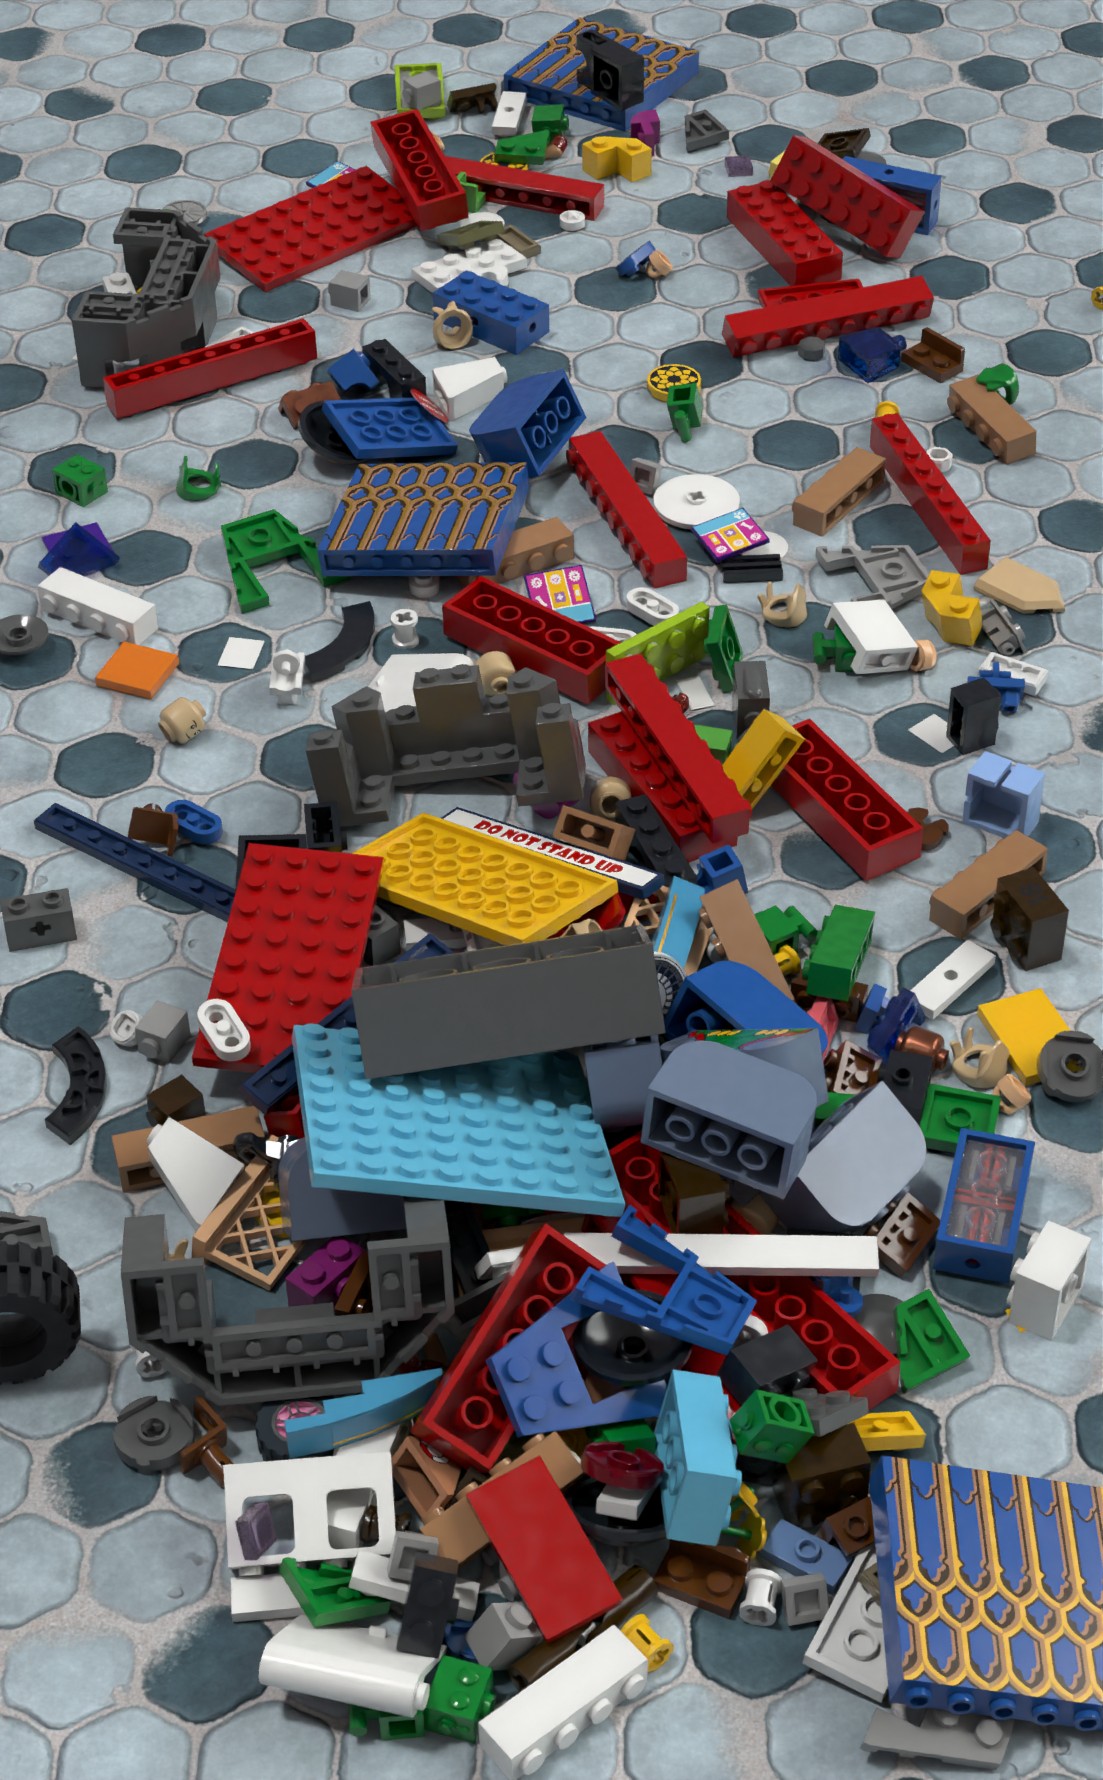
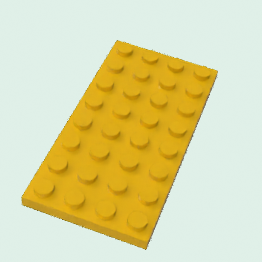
(483, 881)

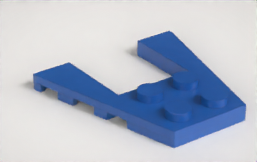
(697, 1307)
(545, 1386)

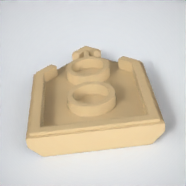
(1020, 588)

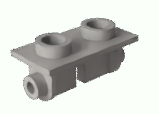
(1006, 636)

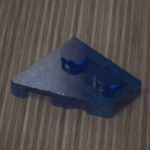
(78, 553)
(900, 1014)

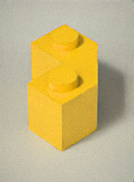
(616, 155)
(953, 614)

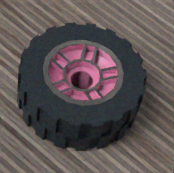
(271, 1425)

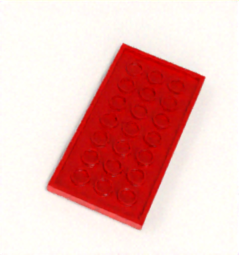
(313, 228)
(291, 944)

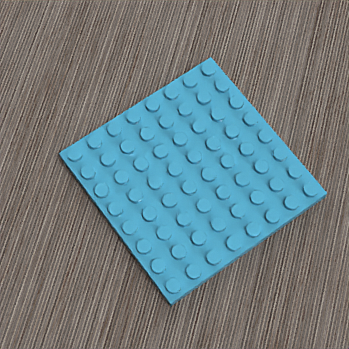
(463, 1133)

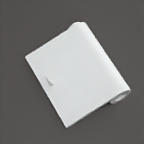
(398, 674)
(347, 1666)

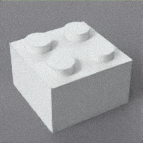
(1048, 1279)

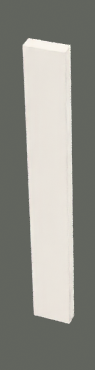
(747, 1254)

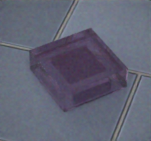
(738, 166)
(255, 1531)

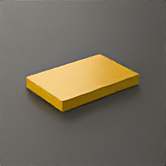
(1024, 1026)

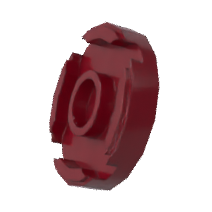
(620, 1468)

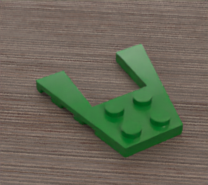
(262, 540)

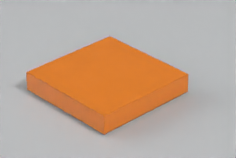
(137, 670)

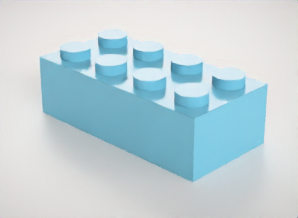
(697, 1458)

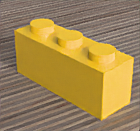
(761, 755)

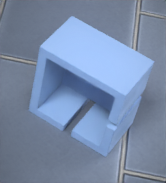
(1003, 796)

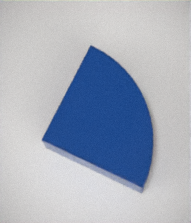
(456, 1642)

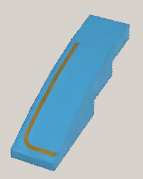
(678, 920)
(353, 1418)

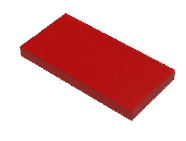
(787, 294)
(544, 1549)

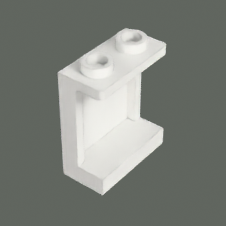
(875, 634)

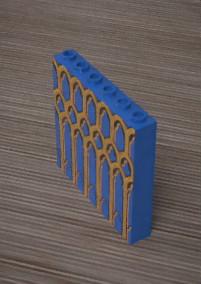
(551, 73)
(425, 519)
(990, 1592)

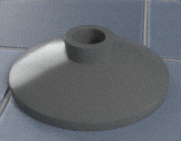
(22, 634)

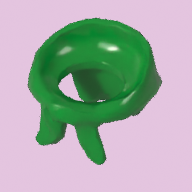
(998, 377)
(190, 492)

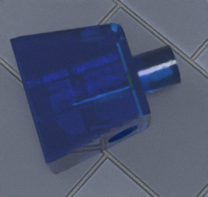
(871, 352)

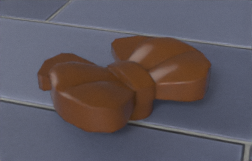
(933, 832)

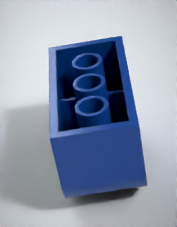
(529, 421)
(732, 999)

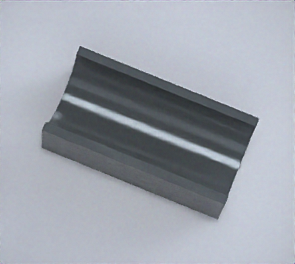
(507, 1001)

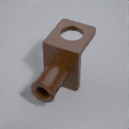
(154, 826)
(207, 1449)

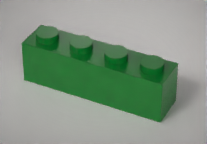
(838, 952)

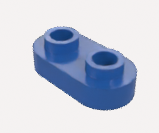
(630, 264)
(196, 822)

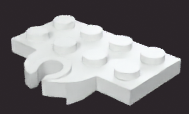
(488, 260)
(851, 1636)

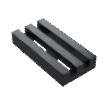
(752, 568)

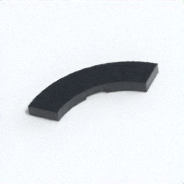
(347, 646)
(86, 1086)

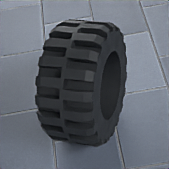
(45, 1309)

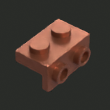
(296, 401)

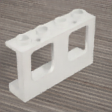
(308, 1484)

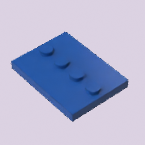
(388, 428)

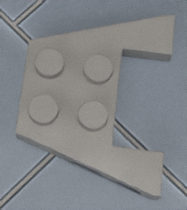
(889, 570)
(952, 1737)

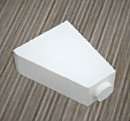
(467, 385)
(192, 1169)

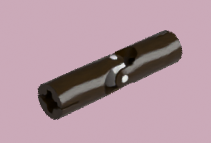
(636, 1590)

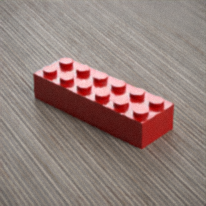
(419, 170)
(847, 196)
(784, 234)
(532, 636)
(625, 756)
(847, 806)
(466, 1411)

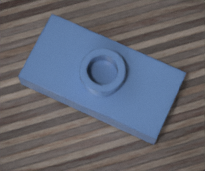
(806, 1554)

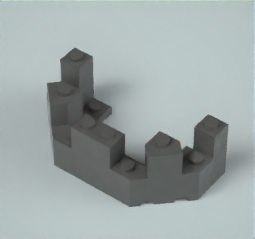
(171, 311)
(448, 738)
(295, 1347)

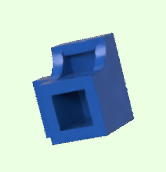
(352, 371)
(720, 869)

